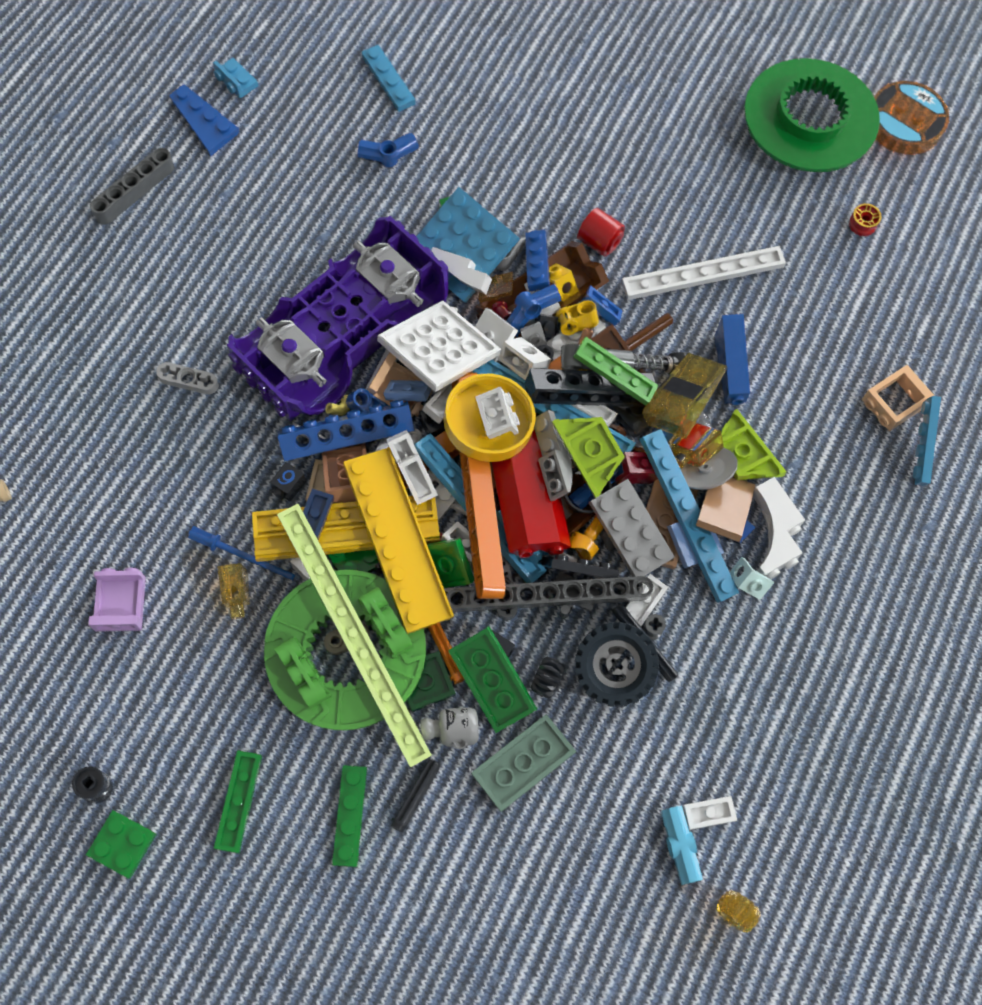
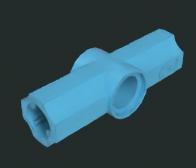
(681, 845)

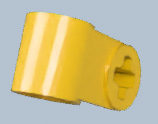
(579, 317)

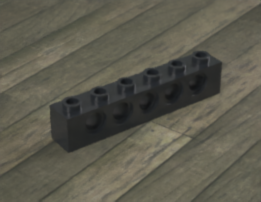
(576, 387)

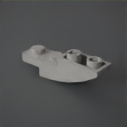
(556, 460)

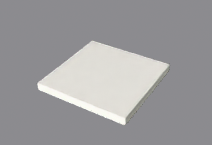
(439, 345)

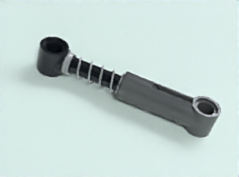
(643, 362)

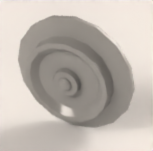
(713, 472)

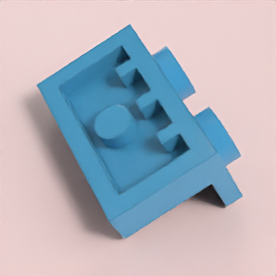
(235, 77)

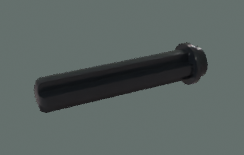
(415, 796)

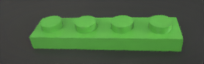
(615, 371)

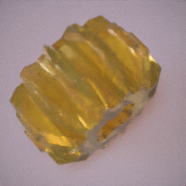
(738, 911)

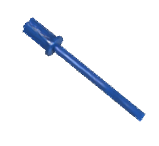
(213, 541)

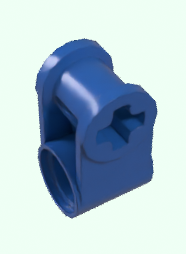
(367, 401)

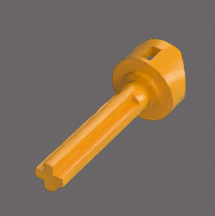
(584, 543)

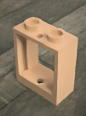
(912, 386)

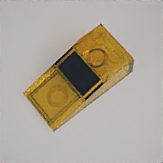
(684, 395)

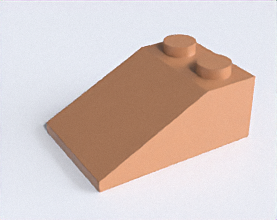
(334, 473)

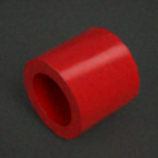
(601, 232)

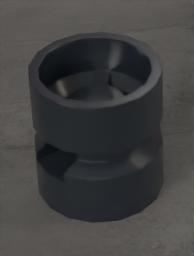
(92, 785)

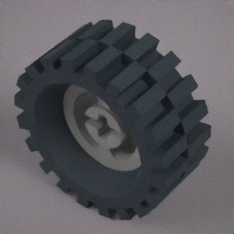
(637, 680)

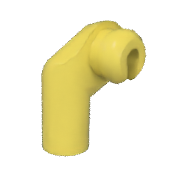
(336, 409)

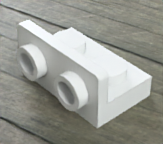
(497, 412)

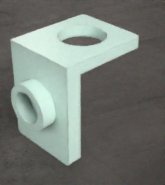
(750, 580)

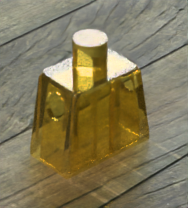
(233, 579)

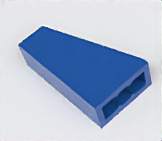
(732, 352)

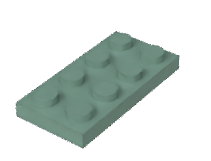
(523, 763)

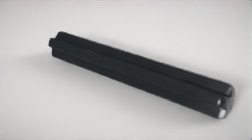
(665, 667)

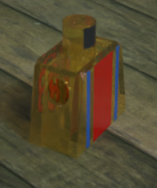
(698, 446)

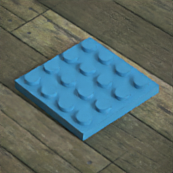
(470, 232)

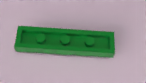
(238, 802)
(349, 816)

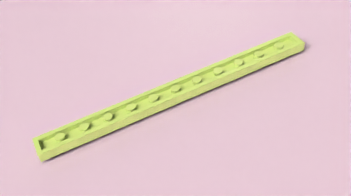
(354, 635)

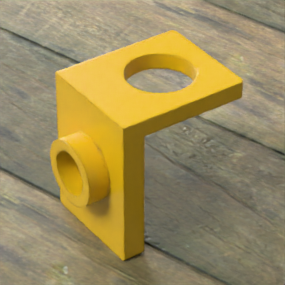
(559, 276)

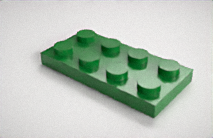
(492, 679)

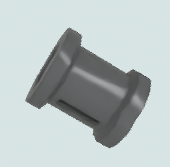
(659, 623)

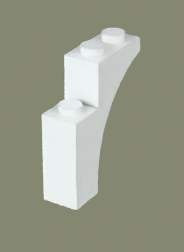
(782, 522)

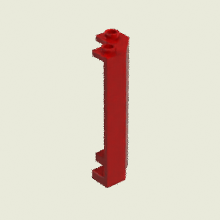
(525, 505)

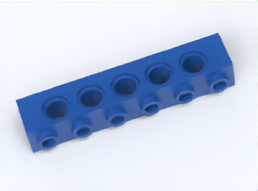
(293, 449)

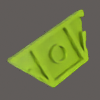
(591, 449)
(753, 456)

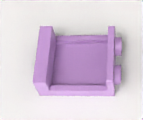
(118, 600)

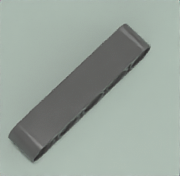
(132, 186)

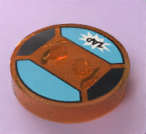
(910, 117)

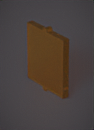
(500, 287)

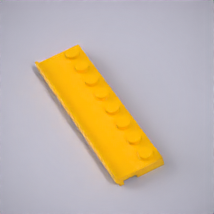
(342, 531)
(398, 540)

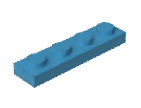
(388, 78)
(928, 431)

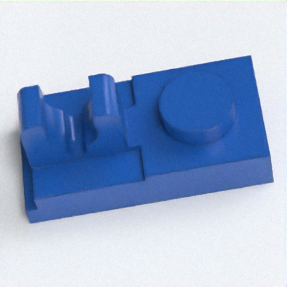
(607, 309)

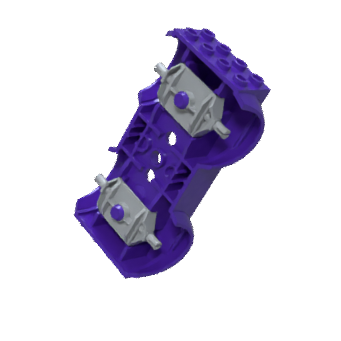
(309, 368)

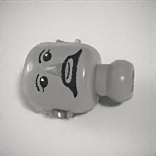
(455, 727)

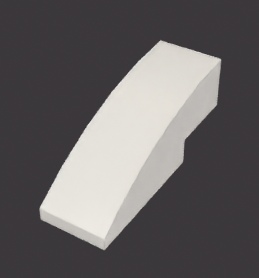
(464, 270)
(412, 467)

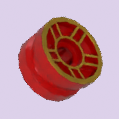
(868, 213)

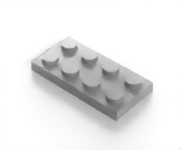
(631, 529)

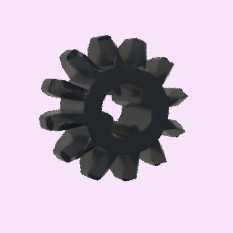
(547, 677)

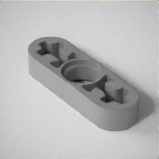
(180, 371)

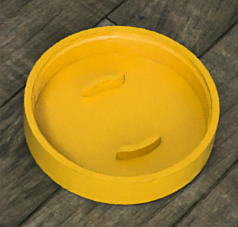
(466, 427)

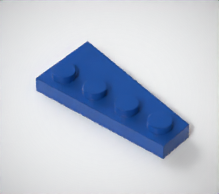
(207, 123)

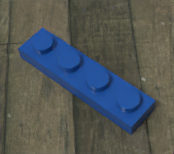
(537, 260)

